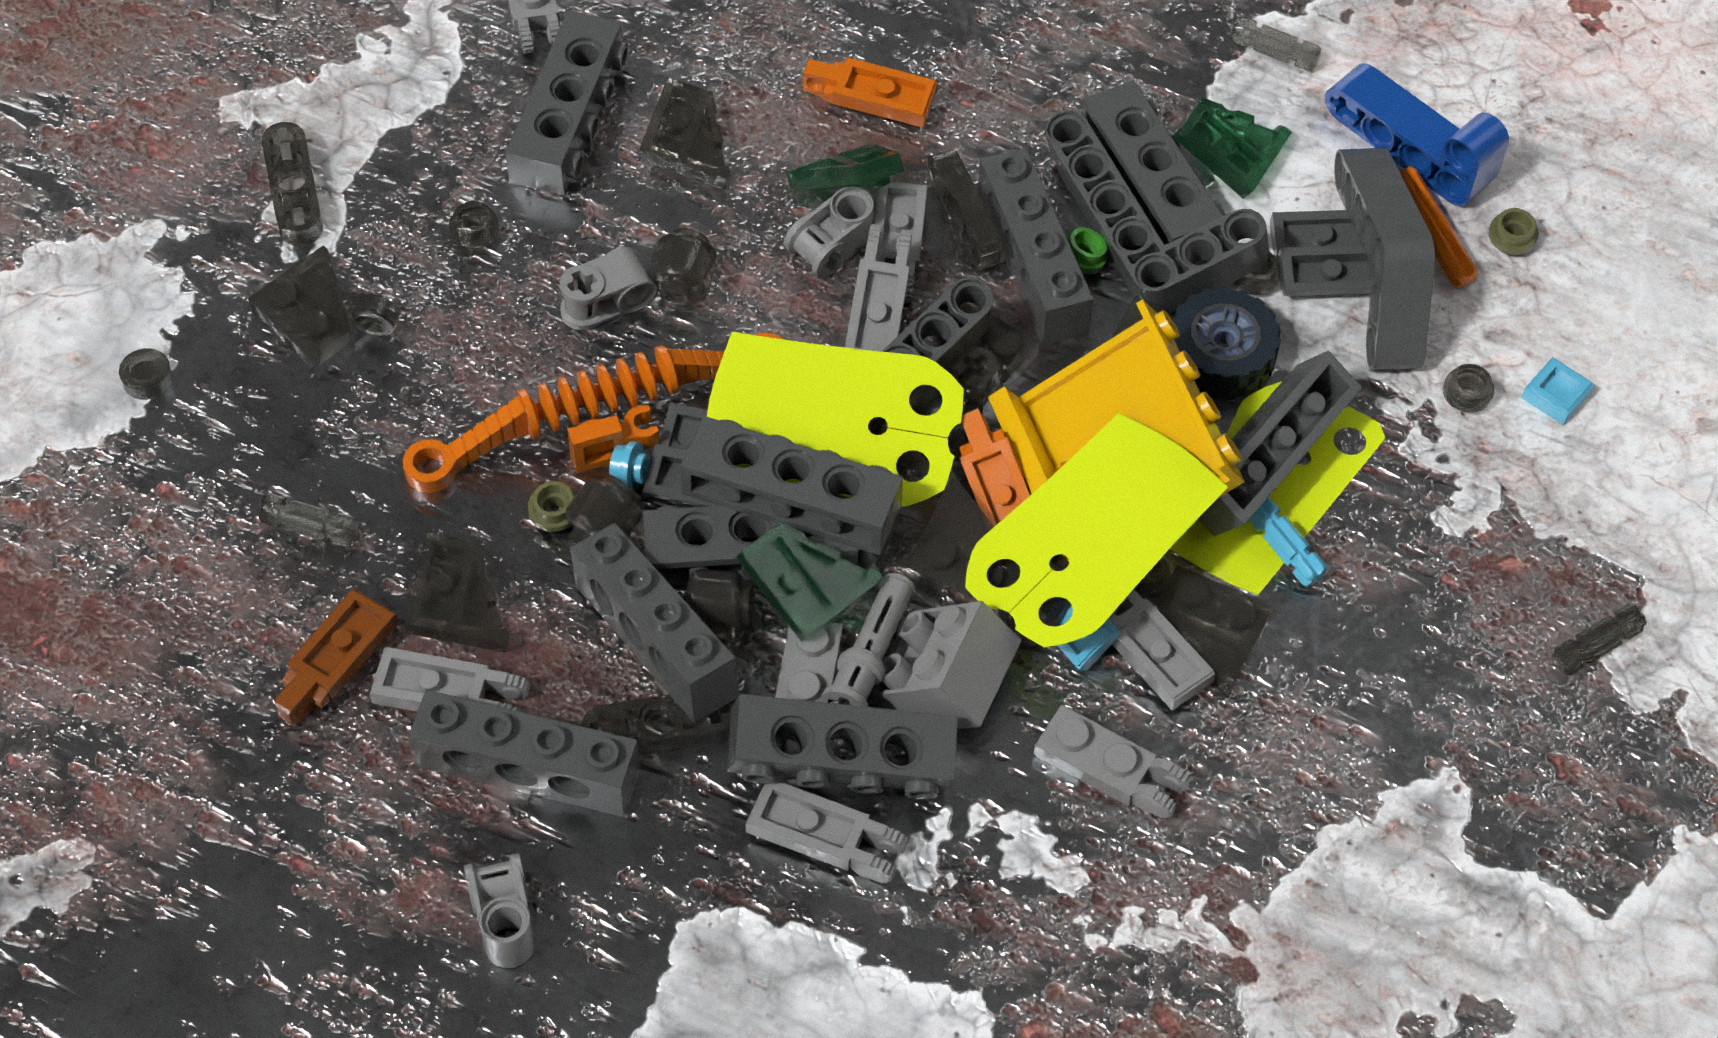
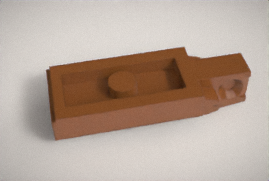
(333, 655)

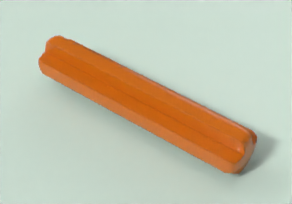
(1448, 247)

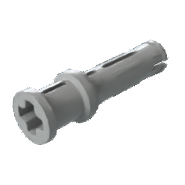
(857, 683)

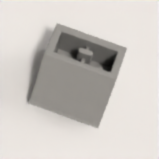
(947, 662)

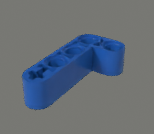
(1387, 116)

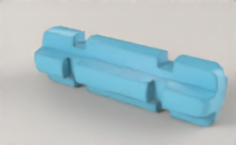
(1288, 543)

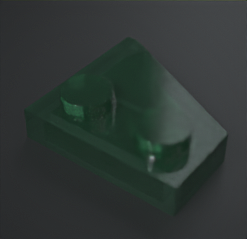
(1230, 144)
(864, 166)
(804, 578)

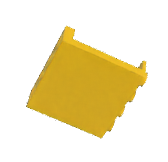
(1130, 375)

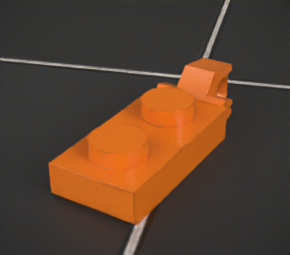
(872, 89)
(991, 468)

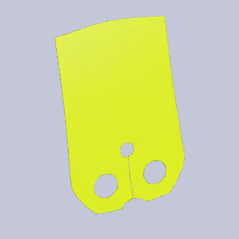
(829, 396)
(1303, 496)
(1111, 516)

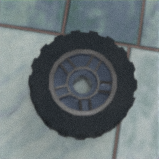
(1241, 324)

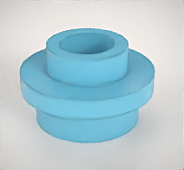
(630, 464)

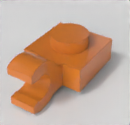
(595, 439)

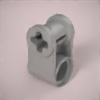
(829, 235)
(610, 284)
(500, 902)

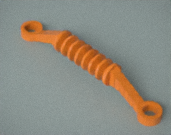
(524, 415)

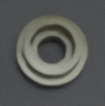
(1515, 222)
(546, 496)

